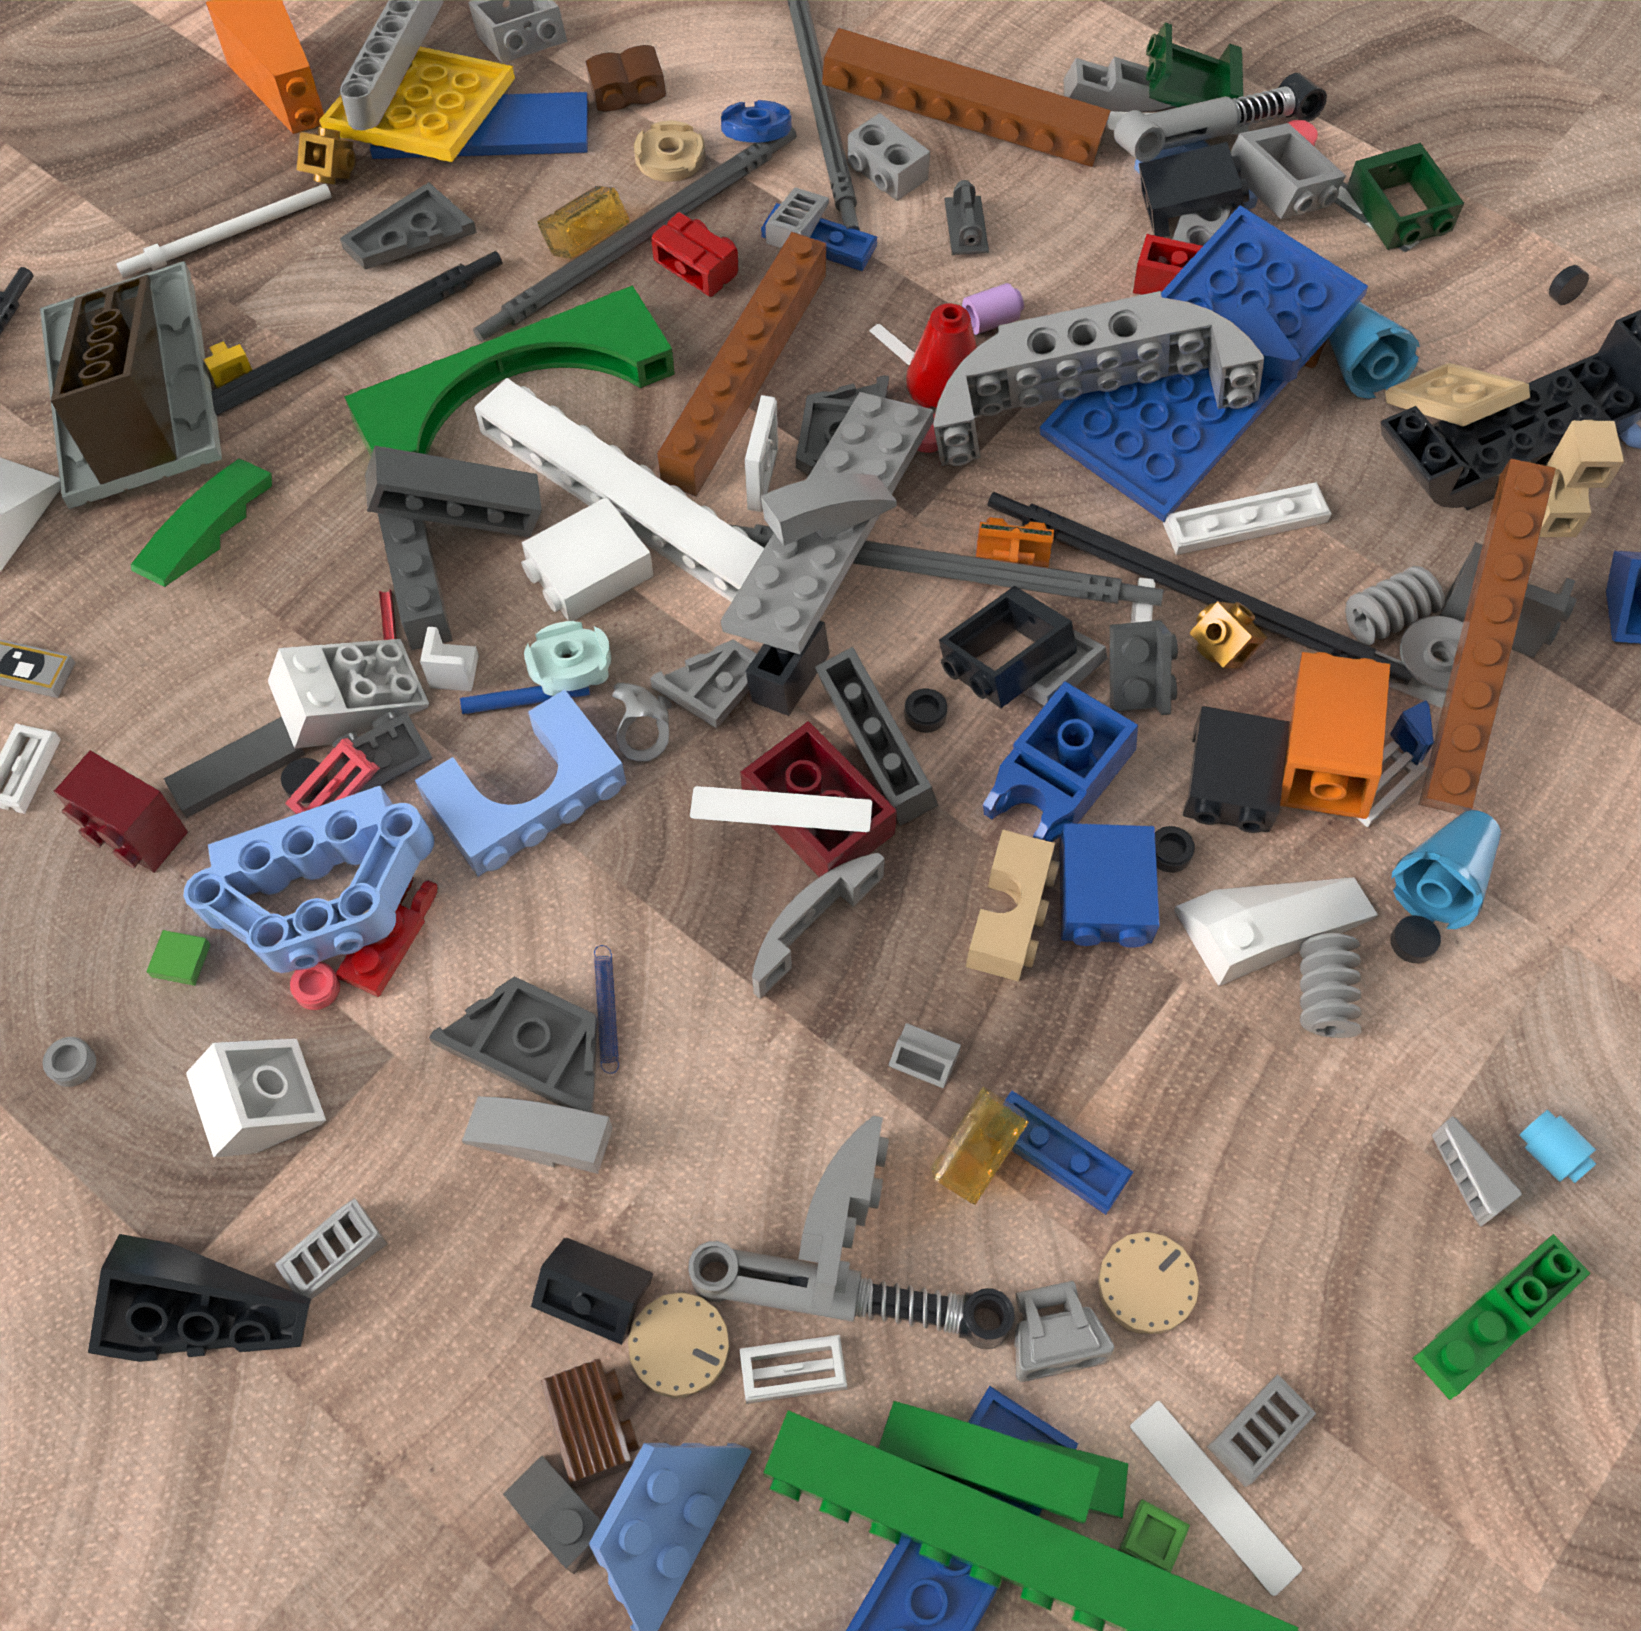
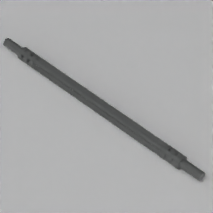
(824, 113)
(630, 236)
(990, 571)

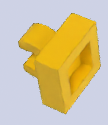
(226, 363)

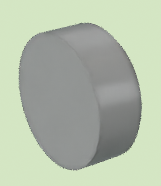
(69, 1061)

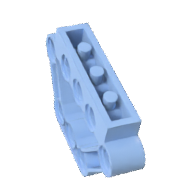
(307, 845)

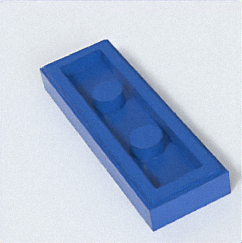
(843, 245)
(1069, 1157)

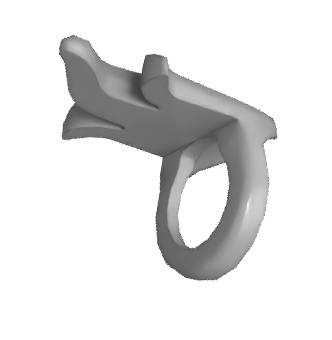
(642, 703)

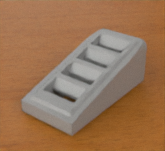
(782, 220)
(1475, 1172)
(354, 1255)
(1234, 1458)

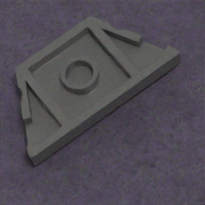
(823, 416)
(530, 1042)

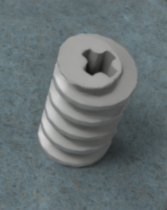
(1393, 604)
(1328, 987)

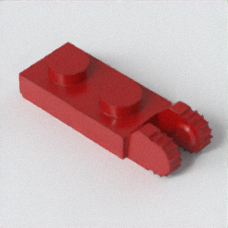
(376, 963)

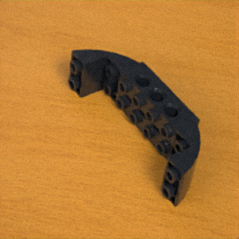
(1464, 463)

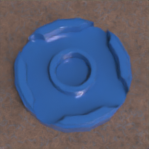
(759, 123)

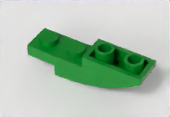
(1500, 1316)

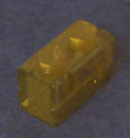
(583, 221)
(979, 1145)

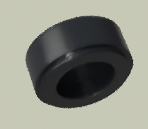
(1568, 284)
(925, 710)
(296, 773)
(1173, 849)
(1415, 939)

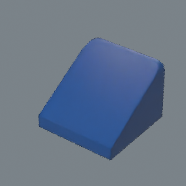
(1414, 731)

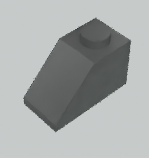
(554, 1513)

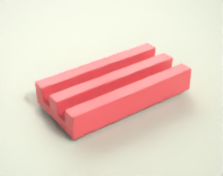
(357, 759)

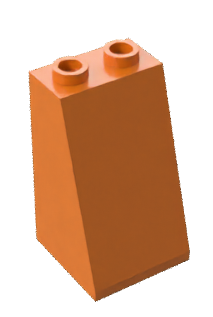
(268, 58)
(1336, 735)

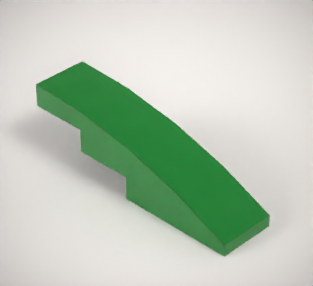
(197, 524)
(991, 1461)

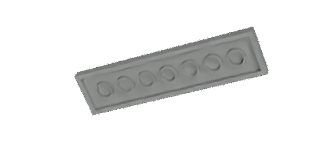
(798, 580)

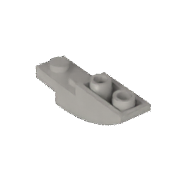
(839, 1206)

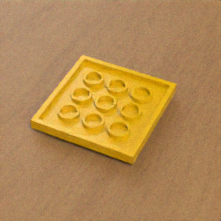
(434, 106)

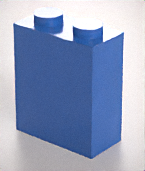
(1108, 884)

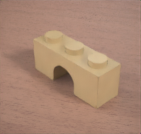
(1583, 460)
(1003, 940)

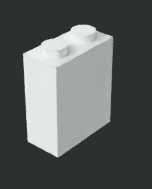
(586, 560)

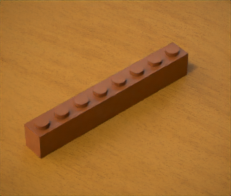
(965, 97)
(742, 364)
(1487, 637)

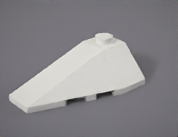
(1263, 924)

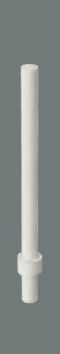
(156, 257)

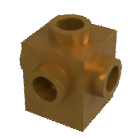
(325, 155)
(1227, 634)

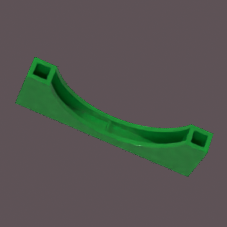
(601, 335)

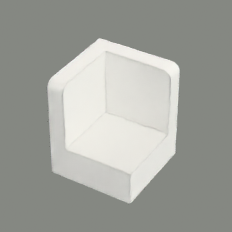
(446, 664)

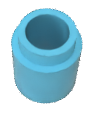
(1558, 1147)

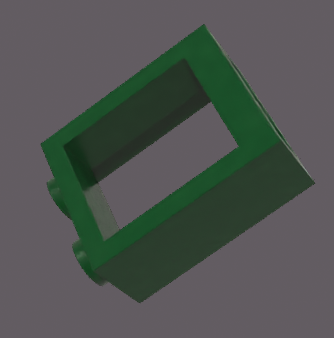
(1412, 166)

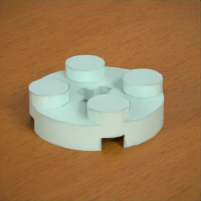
(586, 667)

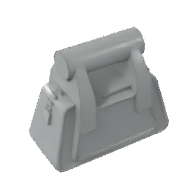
(1059, 1340)

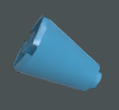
(1373, 351)
(1450, 871)

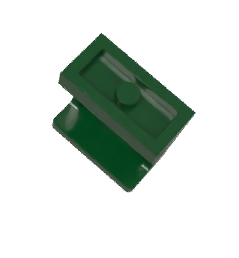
(1189, 77)

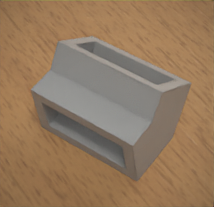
(925, 1055)

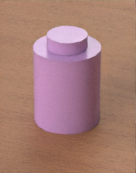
(994, 307)

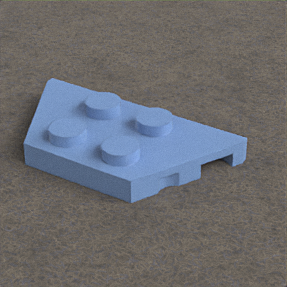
(663, 1522)

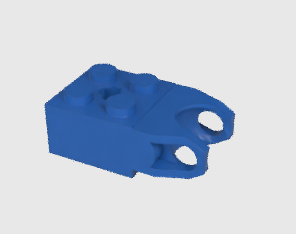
(1063, 760)

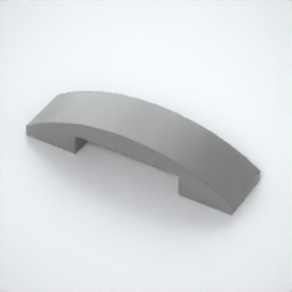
(848, 880)

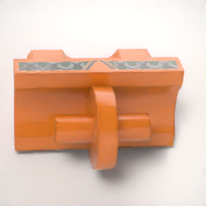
(1015, 543)

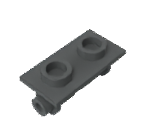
(966, 220)

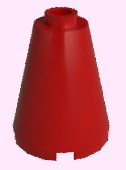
(940, 351)

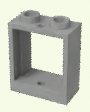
(504, 28)
(1287, 170)

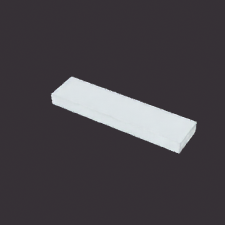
(1246, 518)

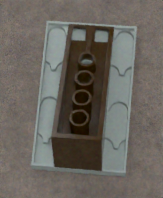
(128, 385)

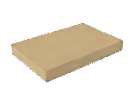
(1457, 393)

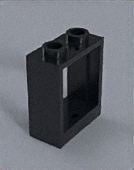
(1011, 611)

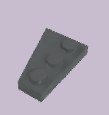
(407, 227)

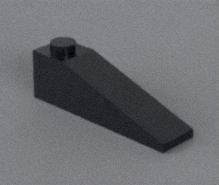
(174, 1301)

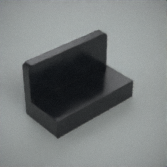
(590, 1289)

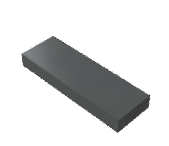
(232, 767)

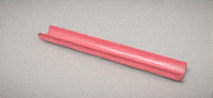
(386, 614)

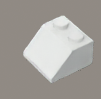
(253, 1095)

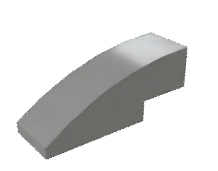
(1115, 87)
(825, 505)
(539, 1132)

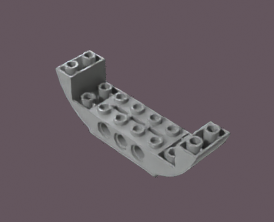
(1093, 352)

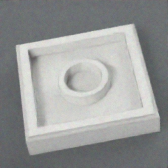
(761, 452)

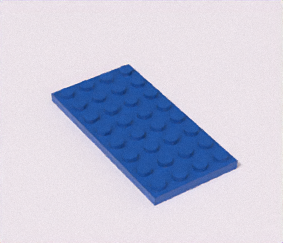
(1169, 433)

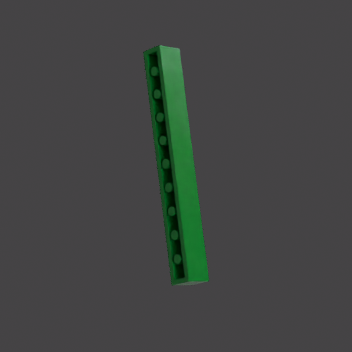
(994, 1537)

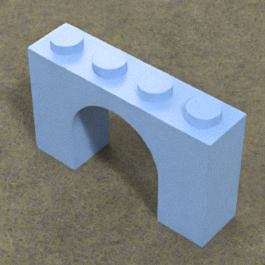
(493, 831)

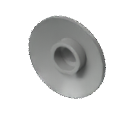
(1427, 640)

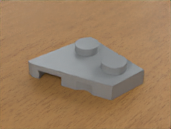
(709, 682)

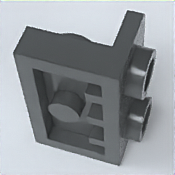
(1142, 666)
(391, 745)

